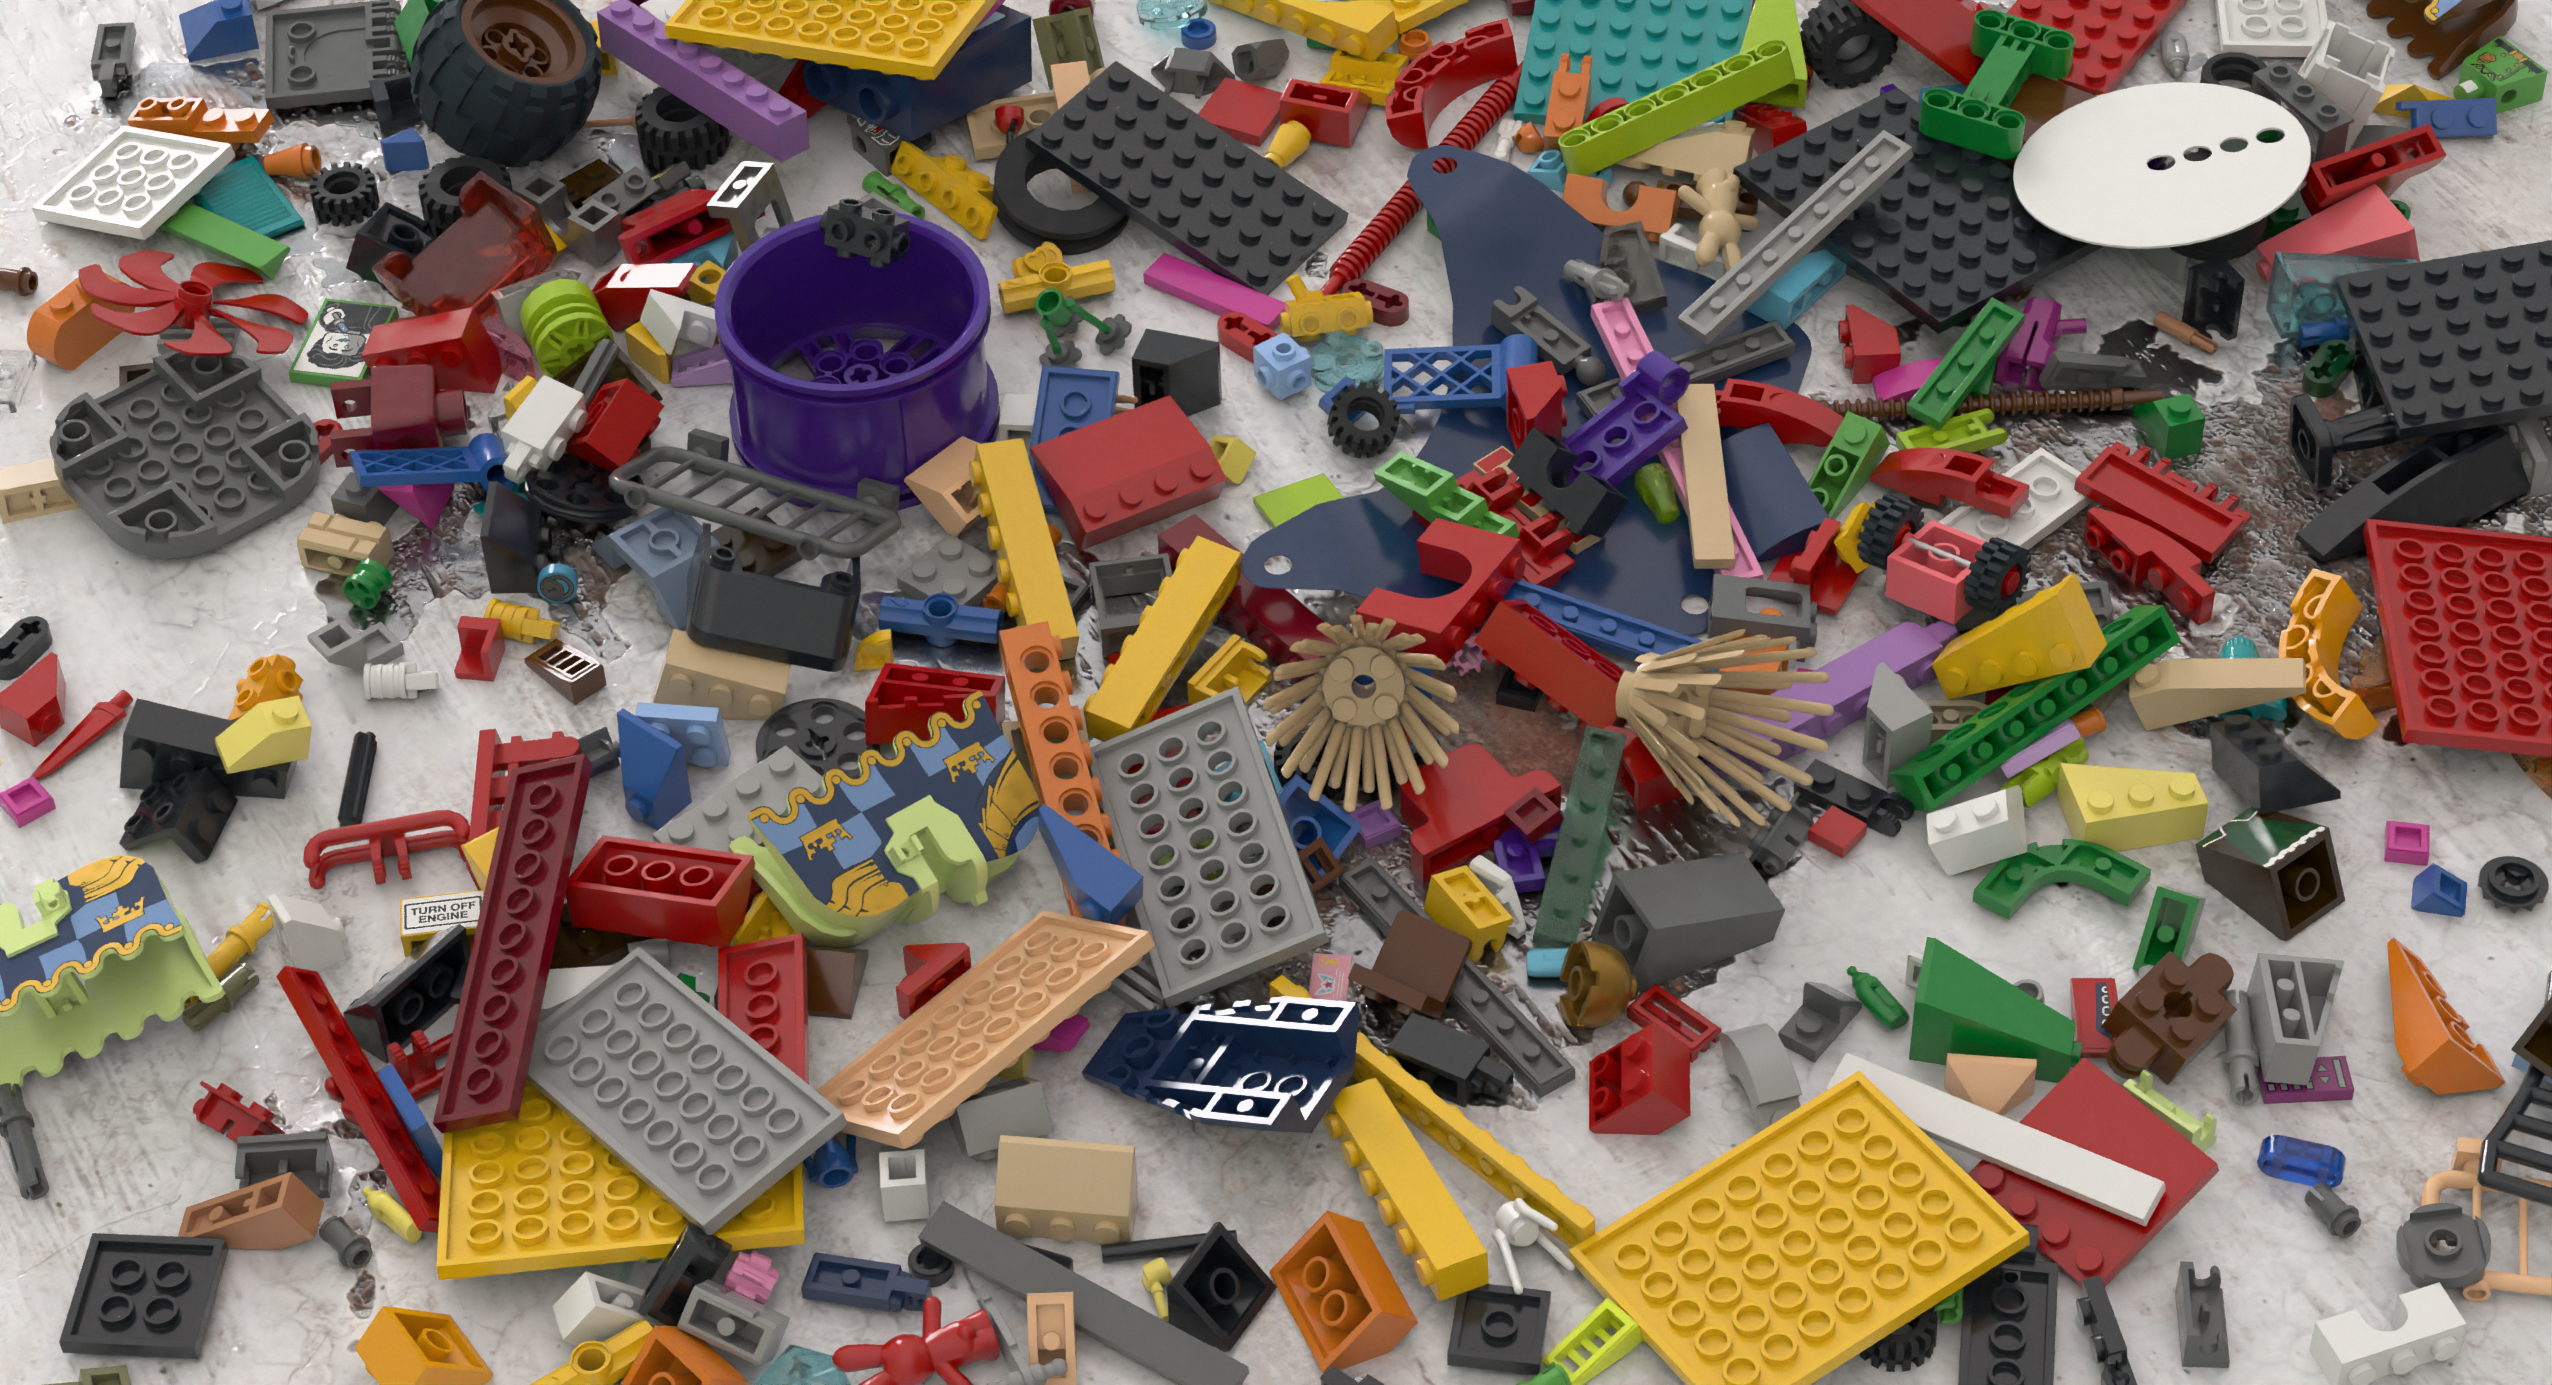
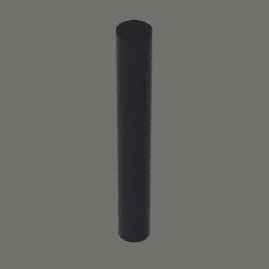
(1153, 1247)

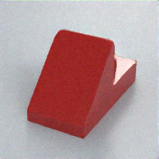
(928, 972)

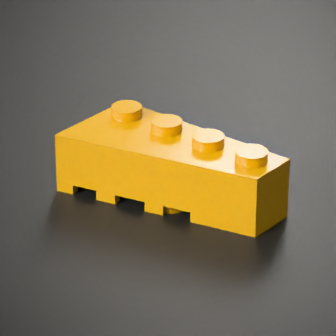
(2026, 643)

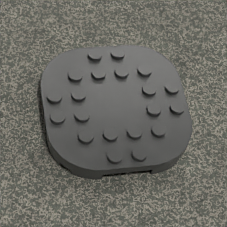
(185, 455)

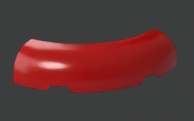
(1444, 75)

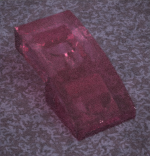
(513, 352)

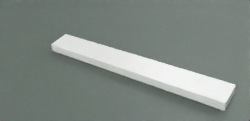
(2014, 1144)

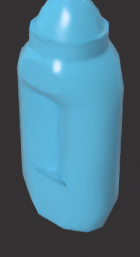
(1545, 962)

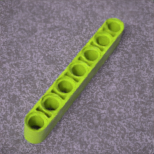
(1677, 108)

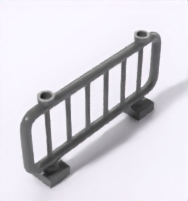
(708, 454)

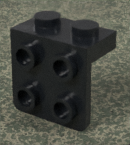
(187, 809)

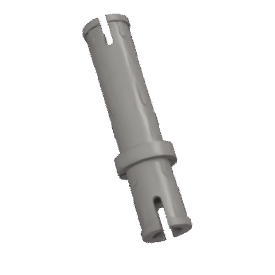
(2240, 1060)

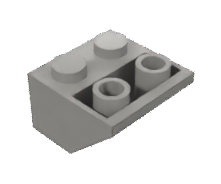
(1895, 724)

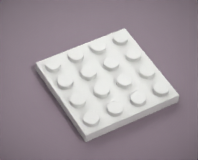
(134, 182)

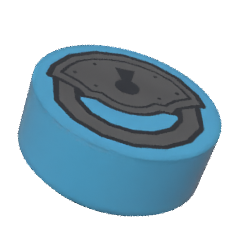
(557, 583)

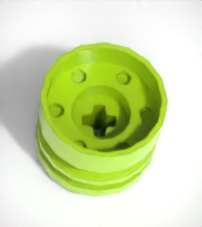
(562, 323)

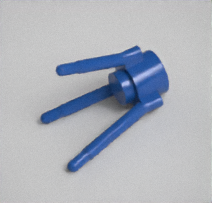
(832, 1163)

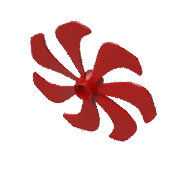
(186, 304)

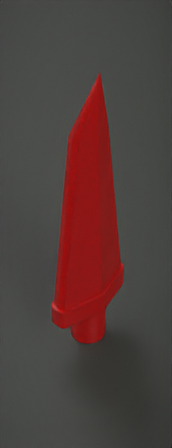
(97, 722)

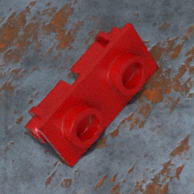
(224, 1106)

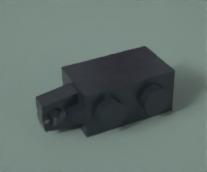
(1449, 1061)

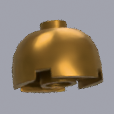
(1597, 985)

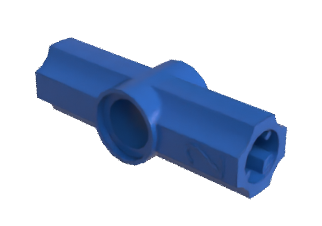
(940, 619)

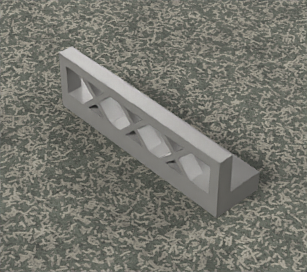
(2533, 452)

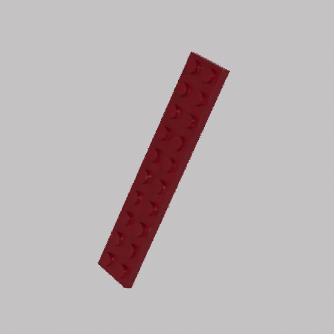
(513, 945)

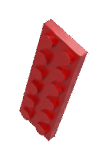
(767, 996)

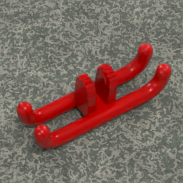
(385, 840)
(415, 1070)

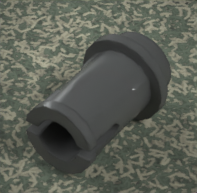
(2340, 1218)
(352, 1248)

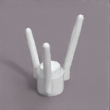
(1520, 1226)

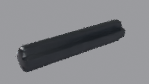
(357, 779)

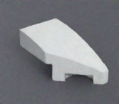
(1503, 889)

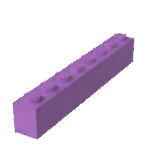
(704, 81)

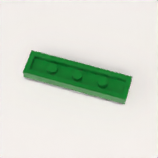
(1965, 364)

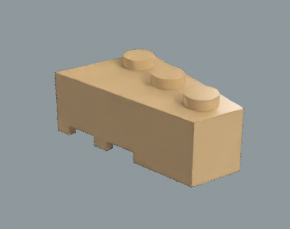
(711, 677)

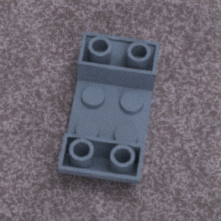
(661, 552)

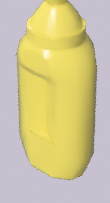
(392, 1213)

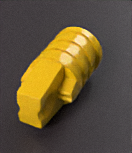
(522, 622)

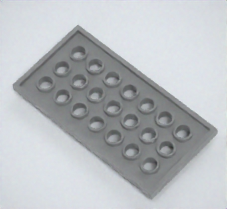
(1239, 882)

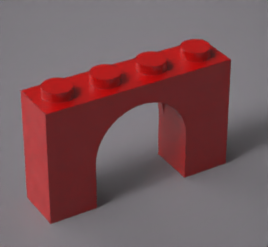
(1460, 553)

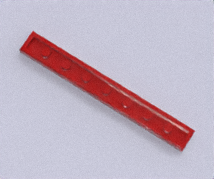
(364, 1095)

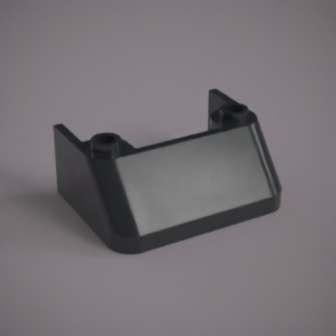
(770, 614)

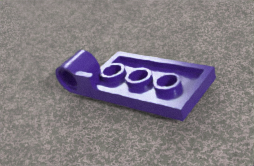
(1647, 390)

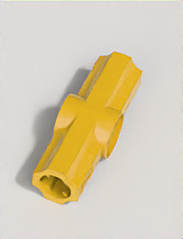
(1073, 281)
(601, 1361)

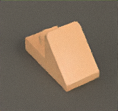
(1053, 1332)

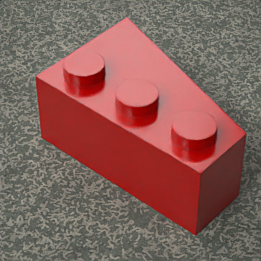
(448, 341)
(910, 695)

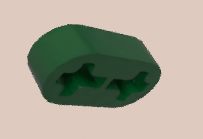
(2322, 364)

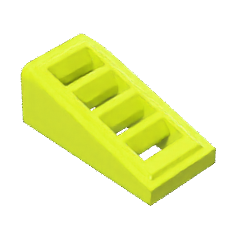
(1593, 1326)

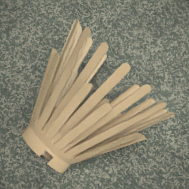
(1674, 705)
(1361, 714)

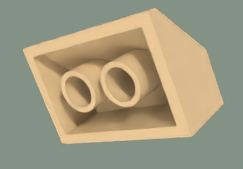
(1066, 1190)

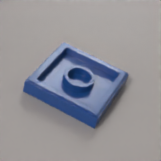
(412, 1118)

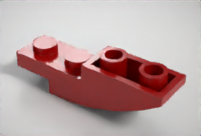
(1791, 415)
(1950, 473)
(2148, 554)

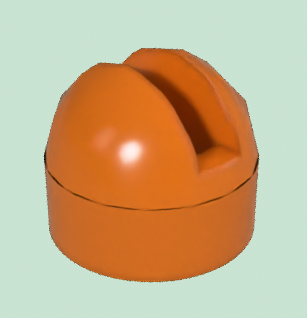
(1529, 139)

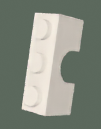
(2357, 1354)

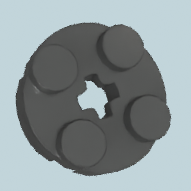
(2453, 1268)

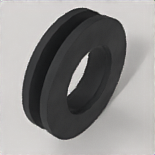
(1034, 222)

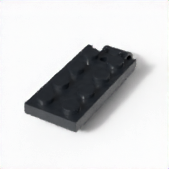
(2010, 1322)

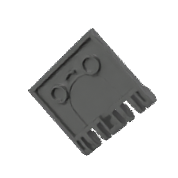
(330, 52)

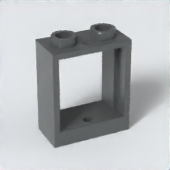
(1113, 579)

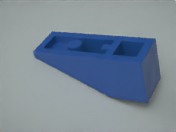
(1096, 878)

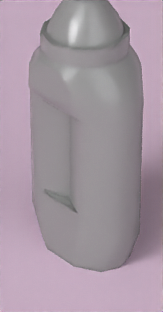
(2174, 52)

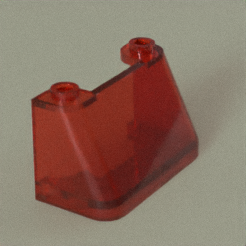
(486, 249)

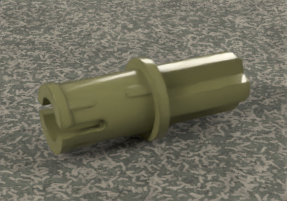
(234, 985)

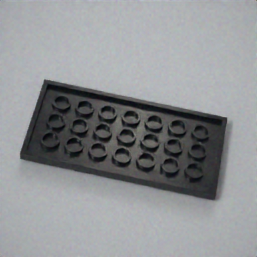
(1186, 180)

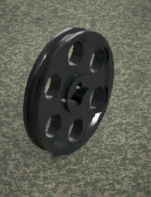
(577, 491)
(828, 736)

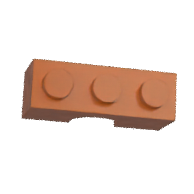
(1654, 206)

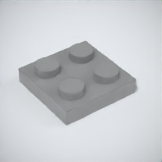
(951, 569)

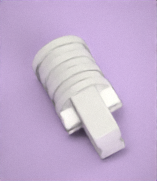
(397, 680)

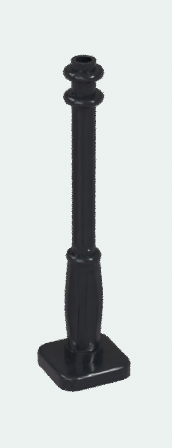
(2318, 440)

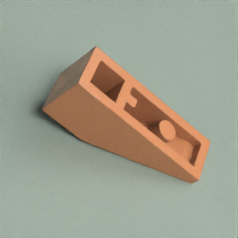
(258, 1216)

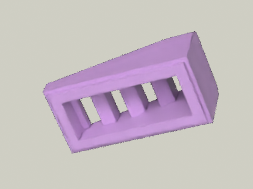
(707, 365)

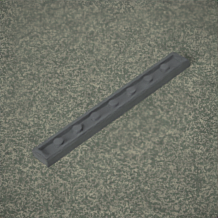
(1474, 993)
(1096, 1309)

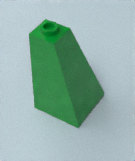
(1979, 1013)

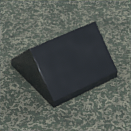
(1217, 1290)

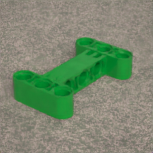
(1982, 114)

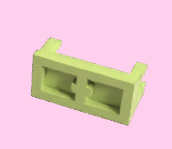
(2195, 1131)

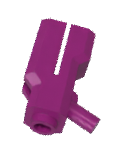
(2035, 343)

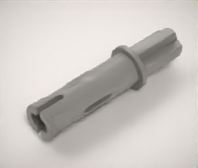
(1602, 282)

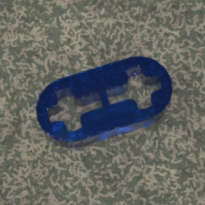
(2301, 1161)

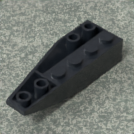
(2434, 484)

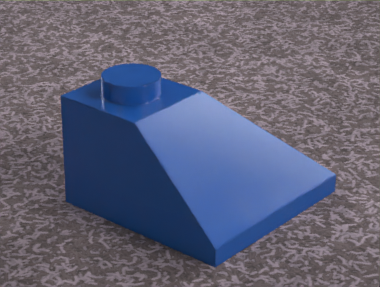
(218, 29)
(652, 772)
(1316, 819)

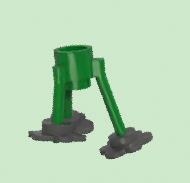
(1061, 316)

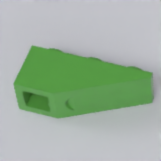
(1848, 462)

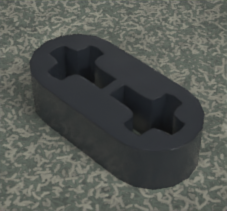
(23, 646)

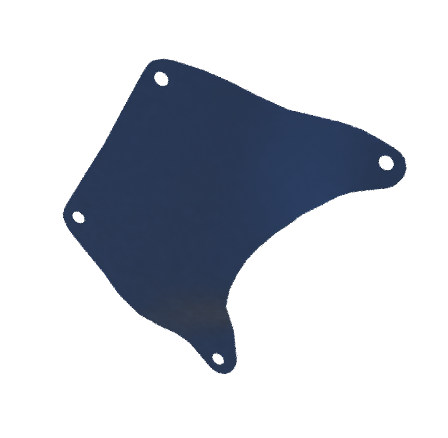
(1497, 235)

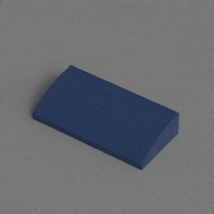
(1769, 494)

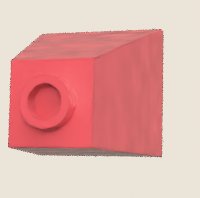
(2355, 226)

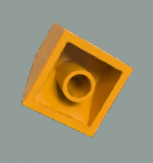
(420, 1350)

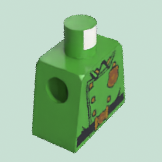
(2501, 73)

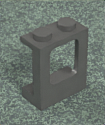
(1729, 613)

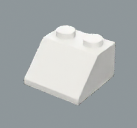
(1978, 831)

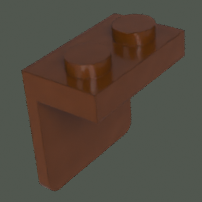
(1415, 966)

